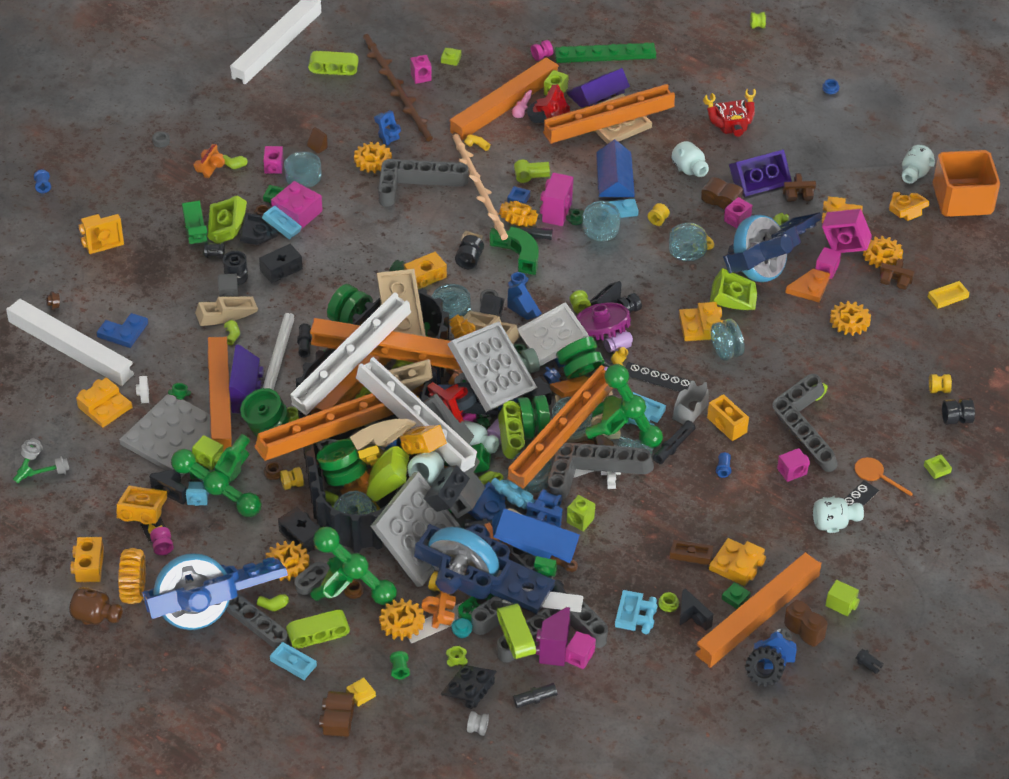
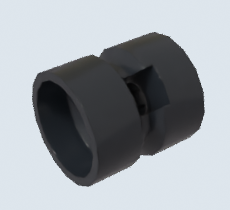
(469, 252)
(234, 263)
(958, 411)

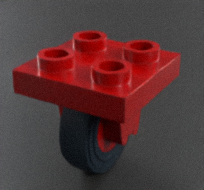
(548, 107)
(456, 397)

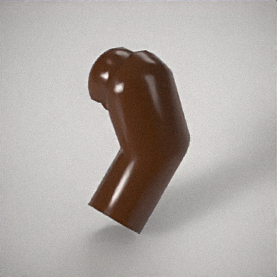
(570, 567)

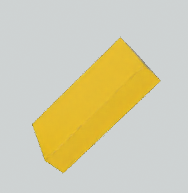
(948, 294)

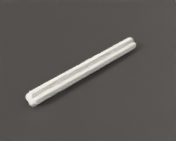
(279, 351)

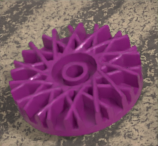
(604, 319)

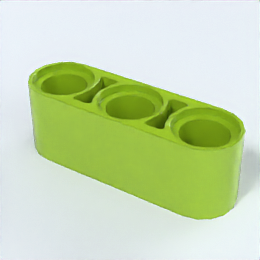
(333, 63)
(511, 429)
(317, 629)
(516, 631)

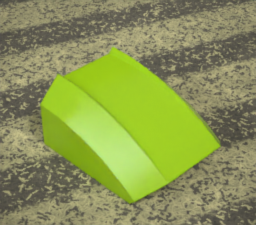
(226, 219)
(733, 291)
(387, 473)

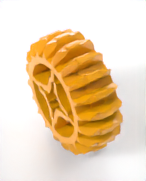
(132, 575)

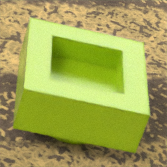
(451, 56)
(937, 466)

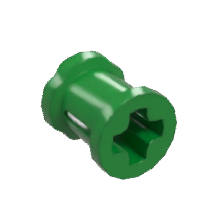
(399, 661)

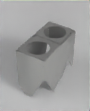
(694, 393)

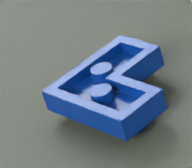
(123, 334)

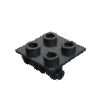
(470, 685)

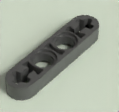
(259, 618)

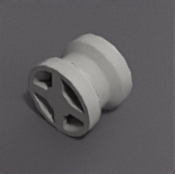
(477, 723)

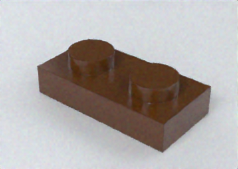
(691, 552)

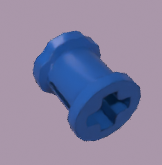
(42, 184)
(549, 499)

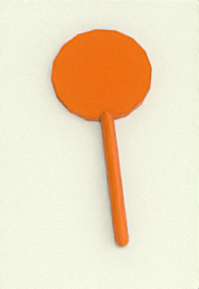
(872, 469)

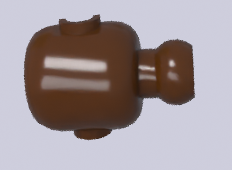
(93, 606)

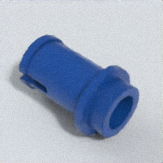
(723, 468)

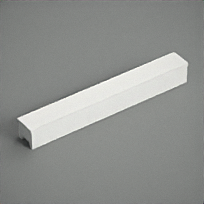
(275, 39)
(70, 341)
(350, 354)
(408, 406)

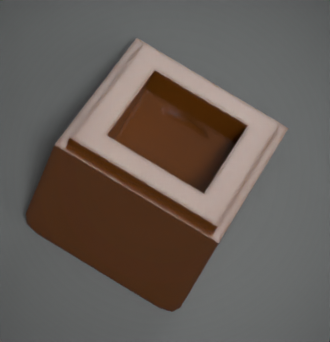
(317, 140)

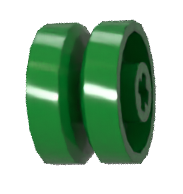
(346, 303)
(580, 357)
(264, 410)
(534, 415)
(340, 462)

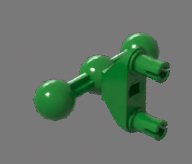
(618, 410)
(224, 472)
(345, 568)

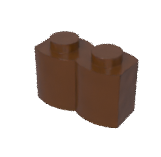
(720, 193)
(806, 623)
(337, 714)

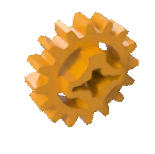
(371, 156)
(518, 213)
(883, 251)
(850, 318)
(460, 326)
(292, 557)
(404, 619)

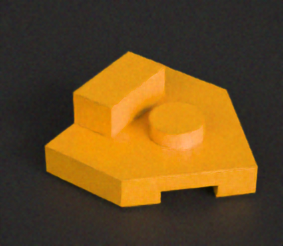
(908, 205)

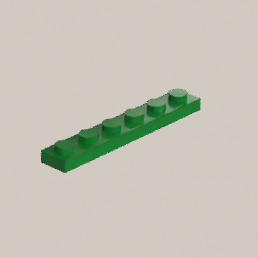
(605, 52)

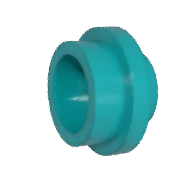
(462, 627)

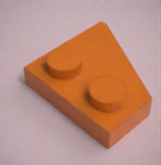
(810, 285)

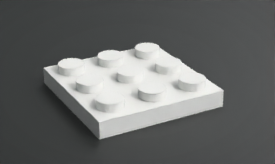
(552, 332)

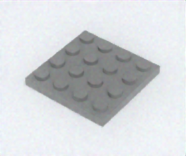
(492, 366)
(165, 429)
(406, 521)

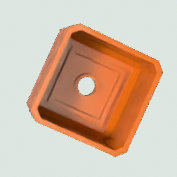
(966, 183)

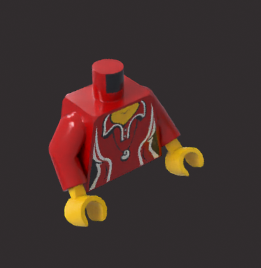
(733, 115)

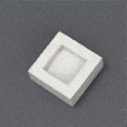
(142, 389)

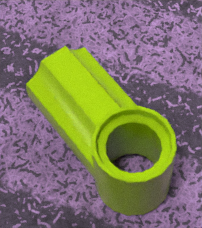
(525, 171)

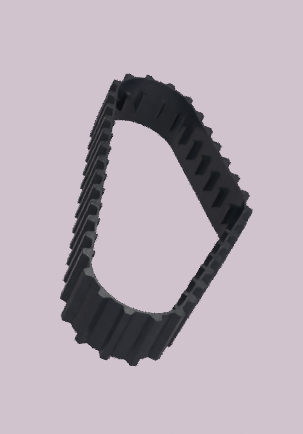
(356, 530)

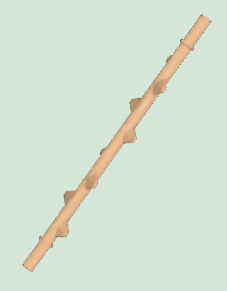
(492, 213)

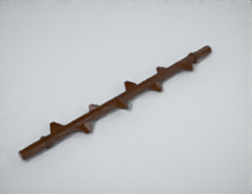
(398, 91)

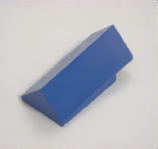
(615, 171)
(534, 535)

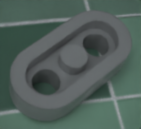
(310, 579)

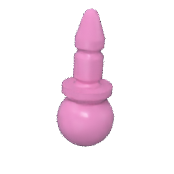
(519, 110)

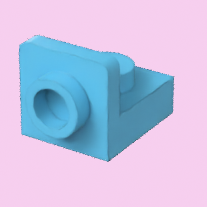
(196, 494)

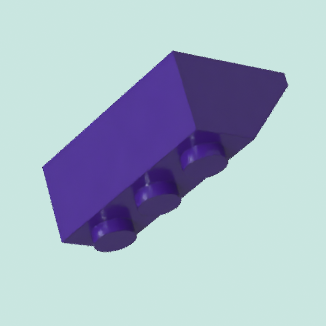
(599, 88)
(761, 172)
(244, 377)

